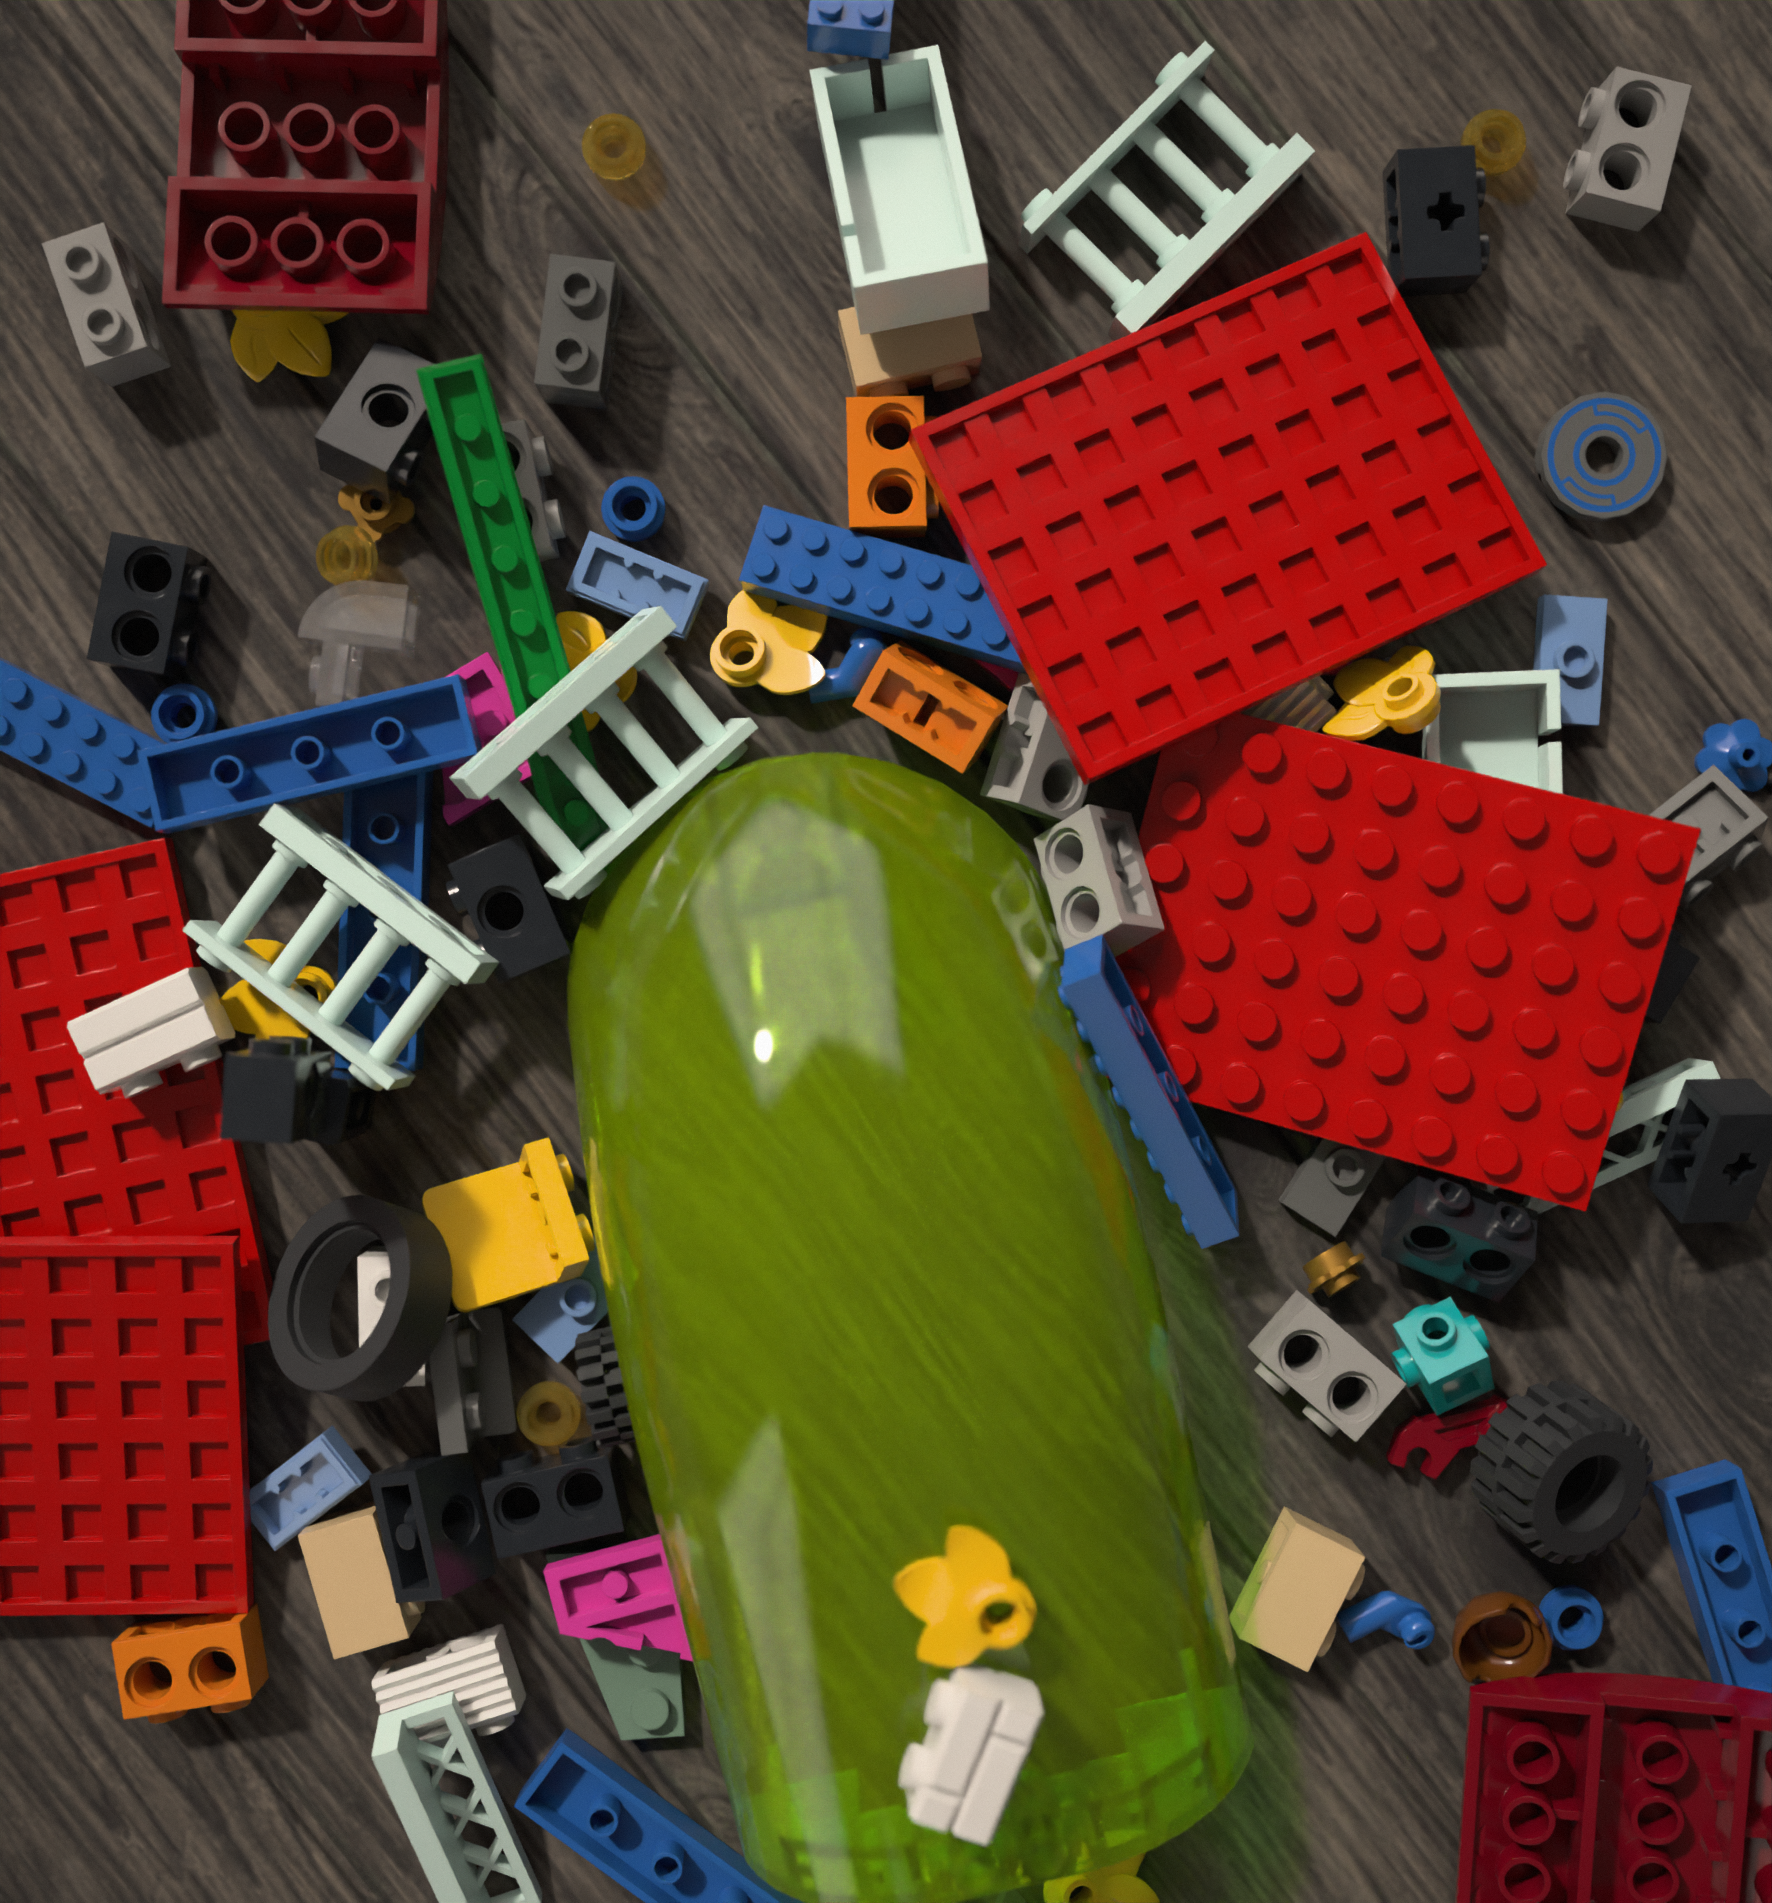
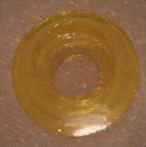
(1503, 127)
(608, 129)
(347, 555)
(538, 1429)

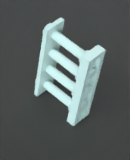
(1224, 213)
(545, 730)
(399, 922)

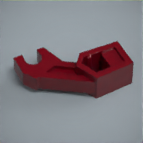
(1442, 1434)

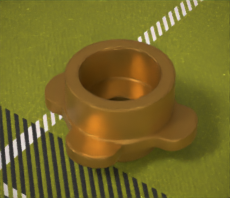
(379, 521)
(1333, 1270)

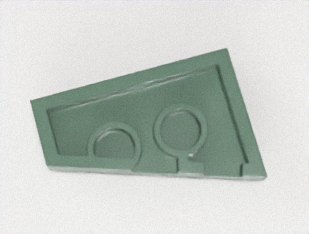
(638, 1686)

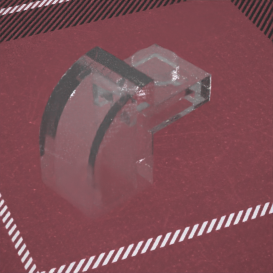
(353, 621)

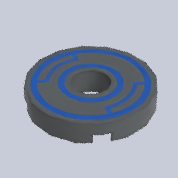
(1631, 436)

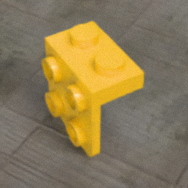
(511, 1228)

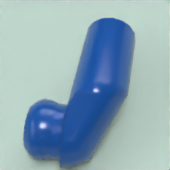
(854, 670)
(1392, 1614)

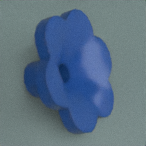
(1725, 750)

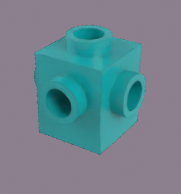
(1443, 1355)

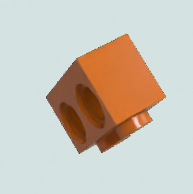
(876, 468)
(930, 706)
(186, 1649)

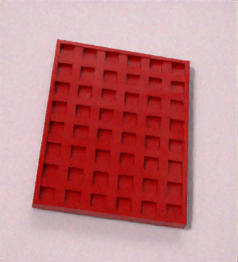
(1224, 505)
(1402, 950)
(89, 1159)
(123, 1427)

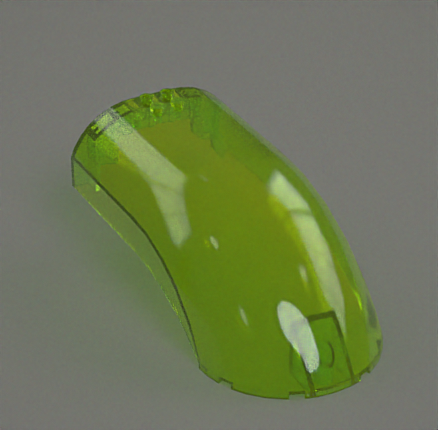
(883, 1293)

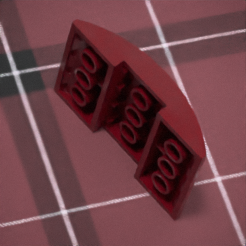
(309, 156)
(1616, 1791)

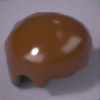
(1501, 1638)

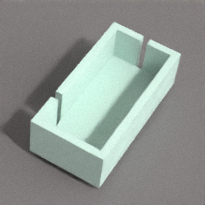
(901, 192)
(1494, 724)

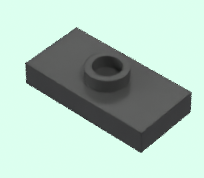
(1330, 1183)

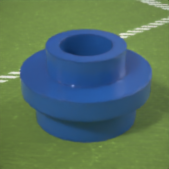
(619, 495)
(168, 704)
(1584, 1628)

